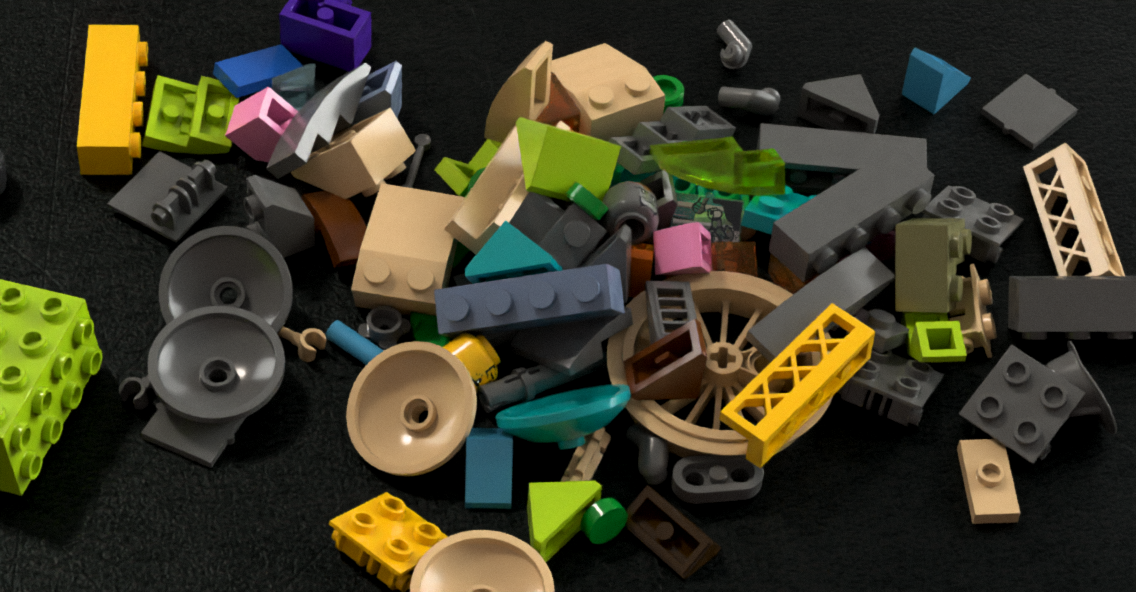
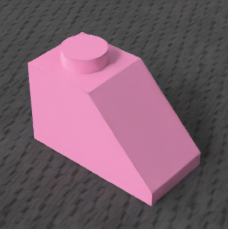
(260, 123)

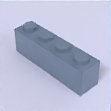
(530, 301)

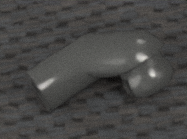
(761, 102)
(652, 455)

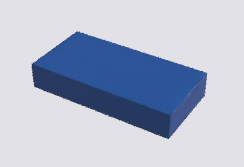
(254, 70)

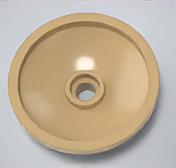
(394, 393)
(481, 564)

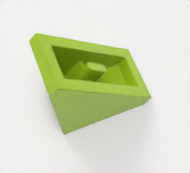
(557, 511)

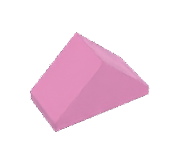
(682, 250)

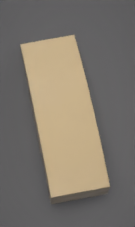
(522, 95)

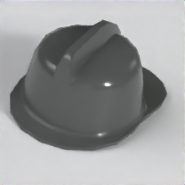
(1071, 369)

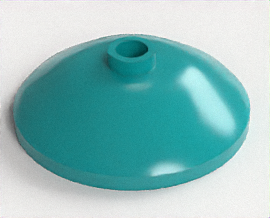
(565, 415)

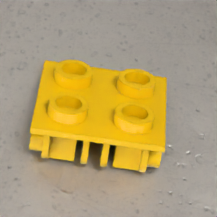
(385, 538)

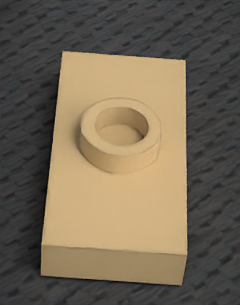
(988, 481)

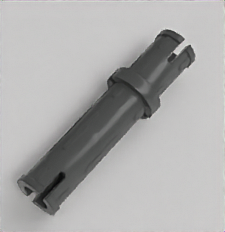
(526, 383)

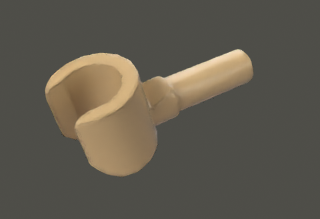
(308, 337)

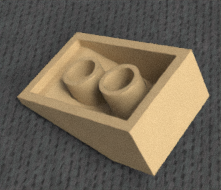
(609, 91)
(406, 250)

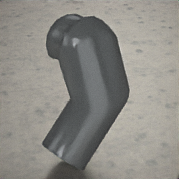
(737, 44)

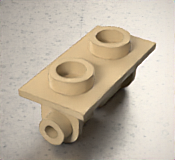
(976, 324)

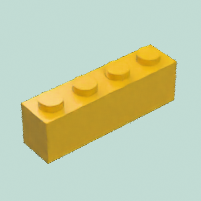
(110, 100)

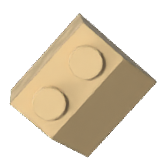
(359, 157)

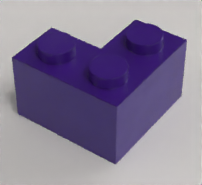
(326, 31)

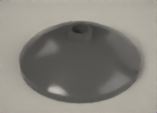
(224, 261)
(213, 346)

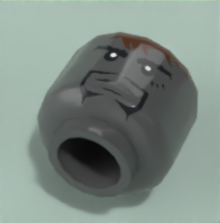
(631, 205)

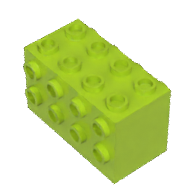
(44, 366)

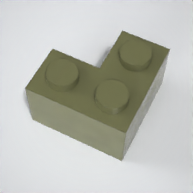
(927, 264)

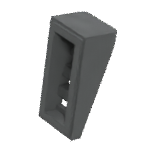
(655, 314)

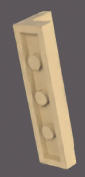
(493, 196)
(1082, 205)

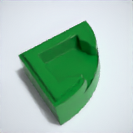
(425, 329)

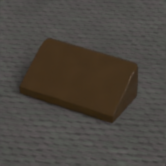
(669, 533)

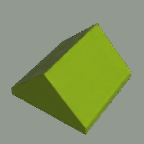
(559, 157)

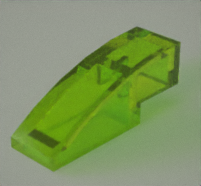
(723, 166)

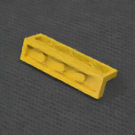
(809, 394)

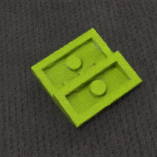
(189, 116)

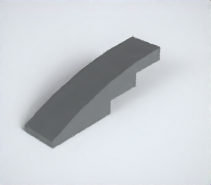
(318, 120)
(675, 126)
(846, 285)

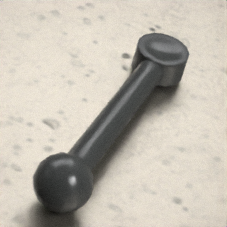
(422, 144)

